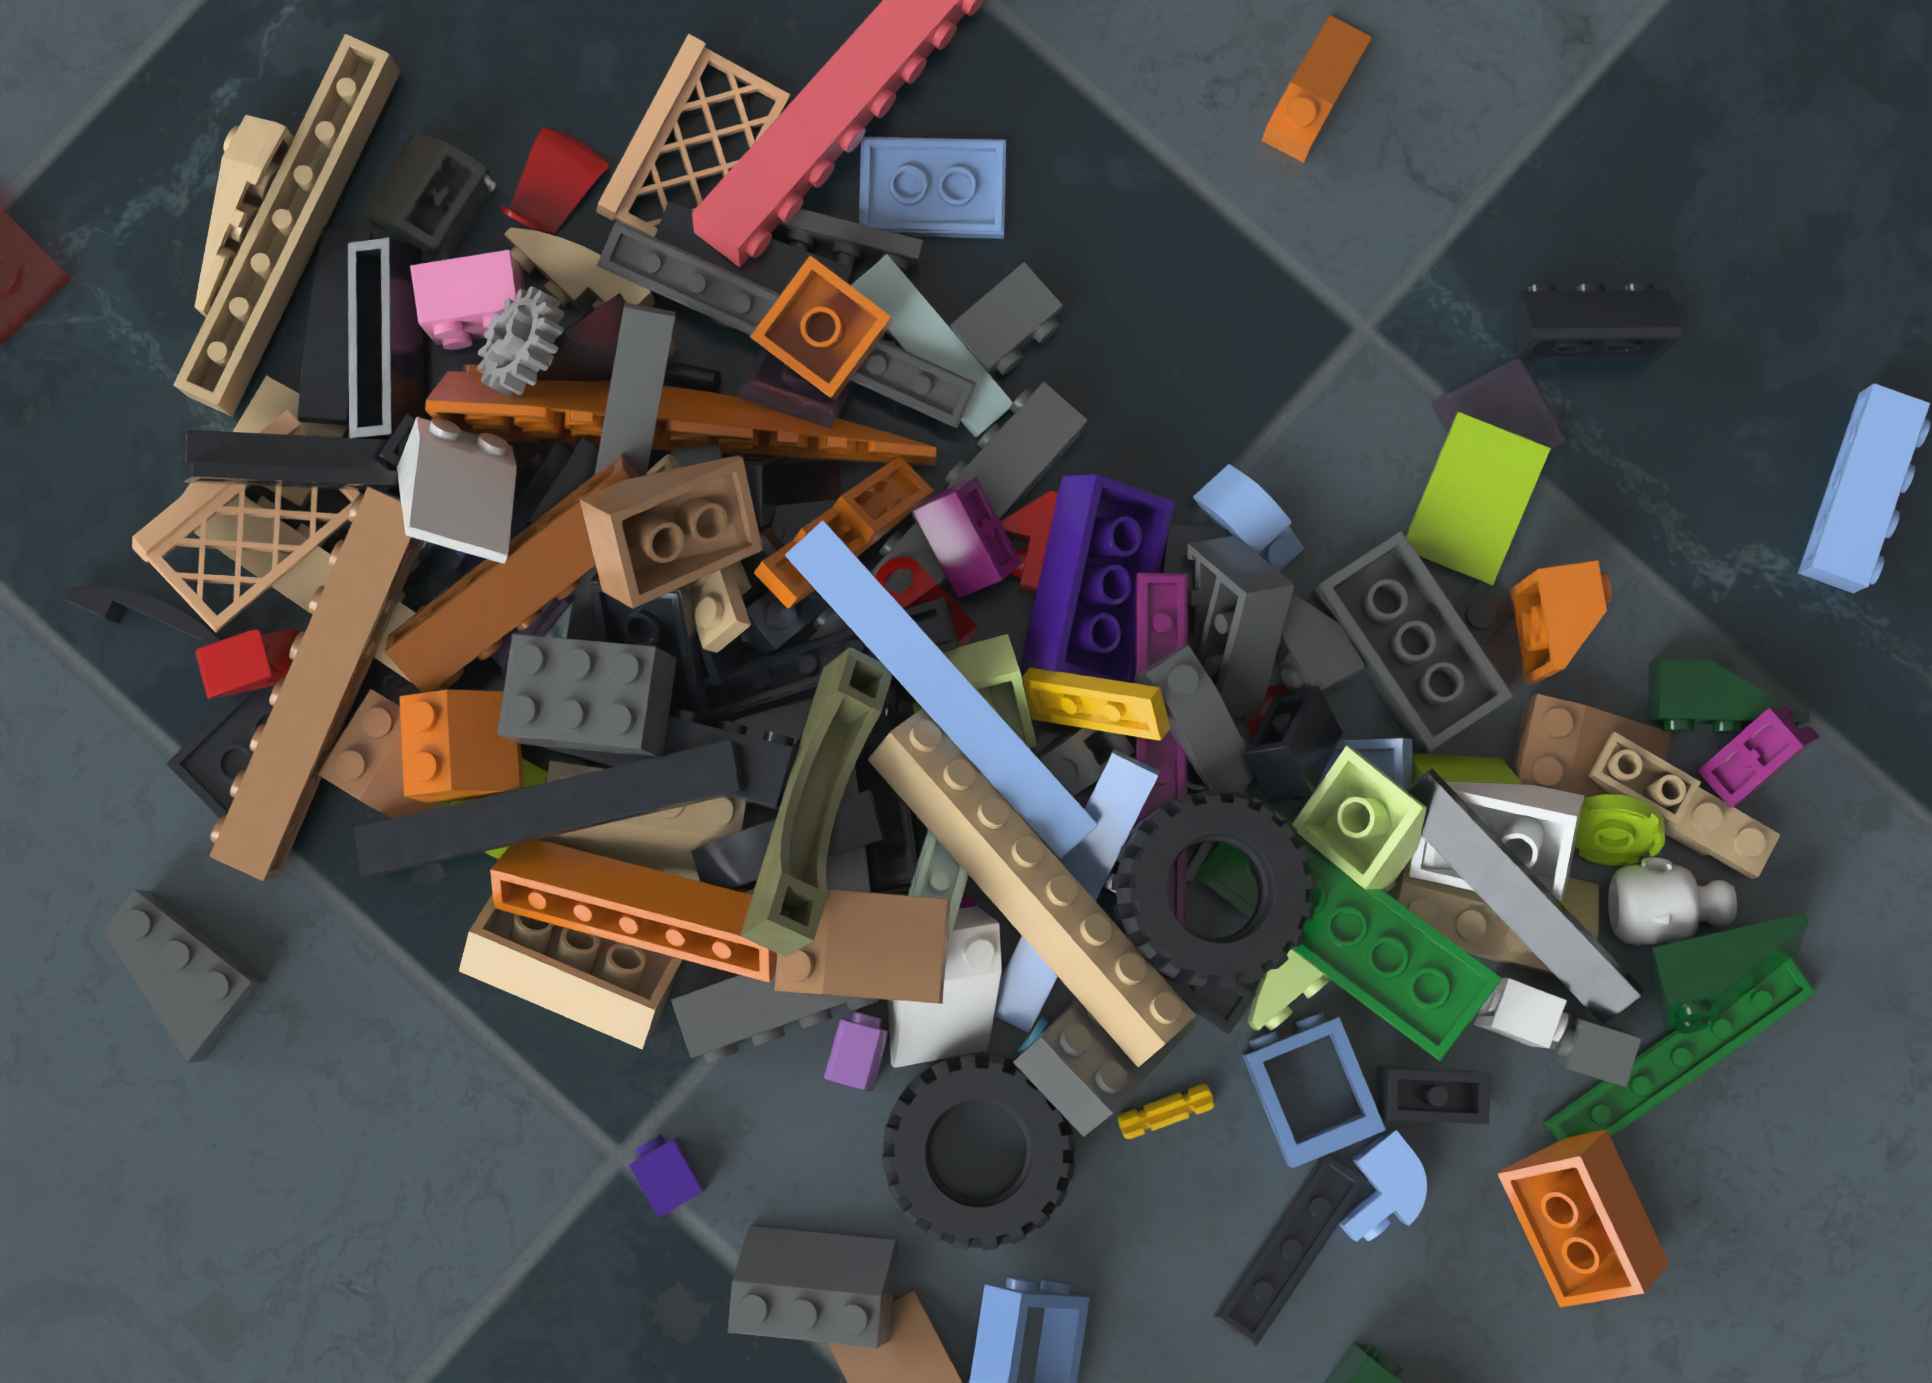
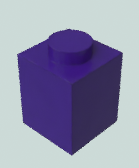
(666, 1174)

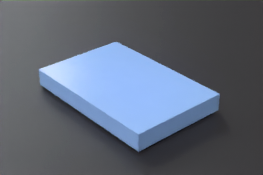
(933, 186)

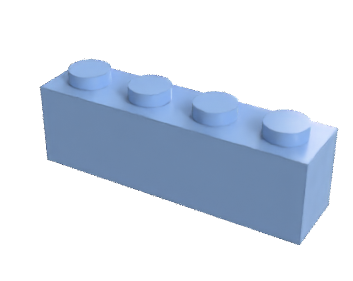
(1865, 489)

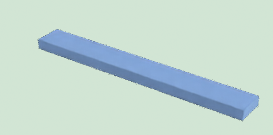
(941, 689)

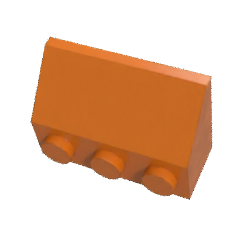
(1556, 614)
(1584, 1220)

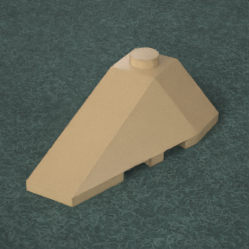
(245, 175)

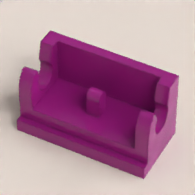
(967, 537)
(1757, 755)

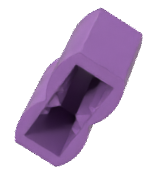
(857, 1051)

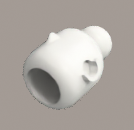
(1664, 904)

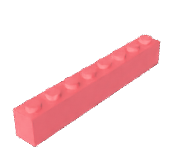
(823, 123)

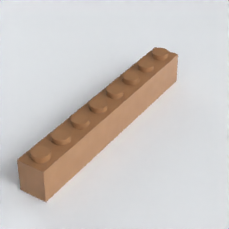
(318, 689)

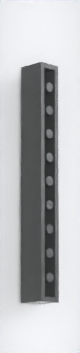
(1007, 469)

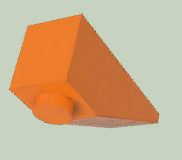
(1315, 88)

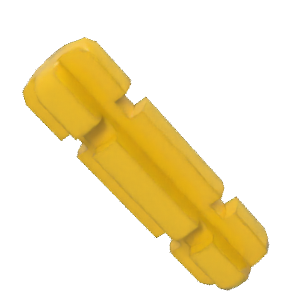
(1166, 1111)

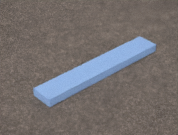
(1114, 808)

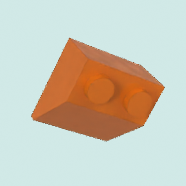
(455, 748)

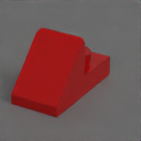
(1031, 526)
(245, 662)

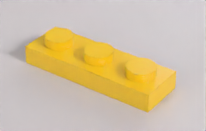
(1096, 703)

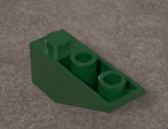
(1706, 693)

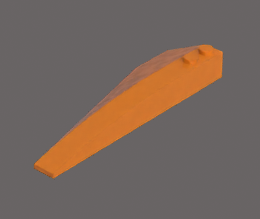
(684, 419)

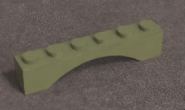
(793, 872)

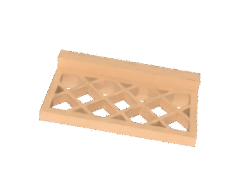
(662, 119)
(206, 500)

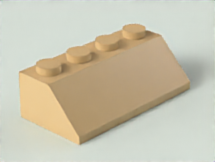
(656, 839)
(1476, 928)
(572, 972)

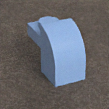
(1247, 511)
(1398, 1183)

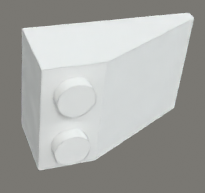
(457, 488)
(1529, 819)
(971, 985)

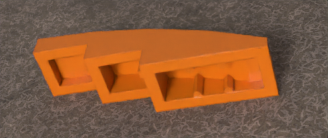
(856, 518)

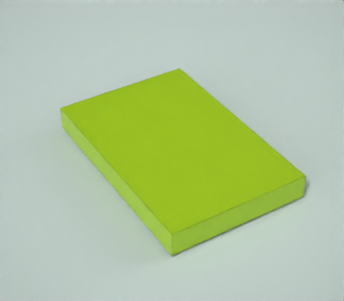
(1475, 497)

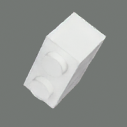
(1523, 1014)

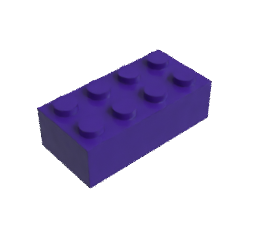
(1088, 577)

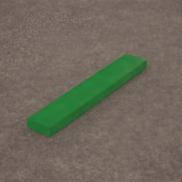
(1681, 1058)

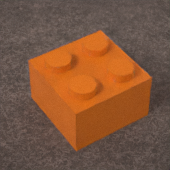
(822, 328)

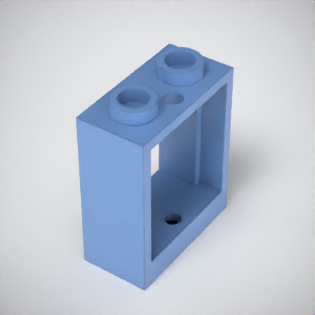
(1332, 1137)
(1003, 1329)

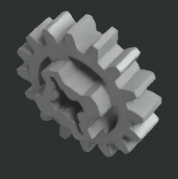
(520, 341)

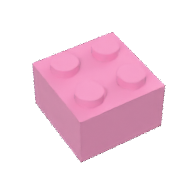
(463, 294)

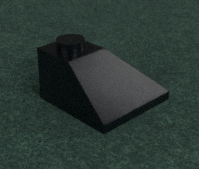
(588, 345)

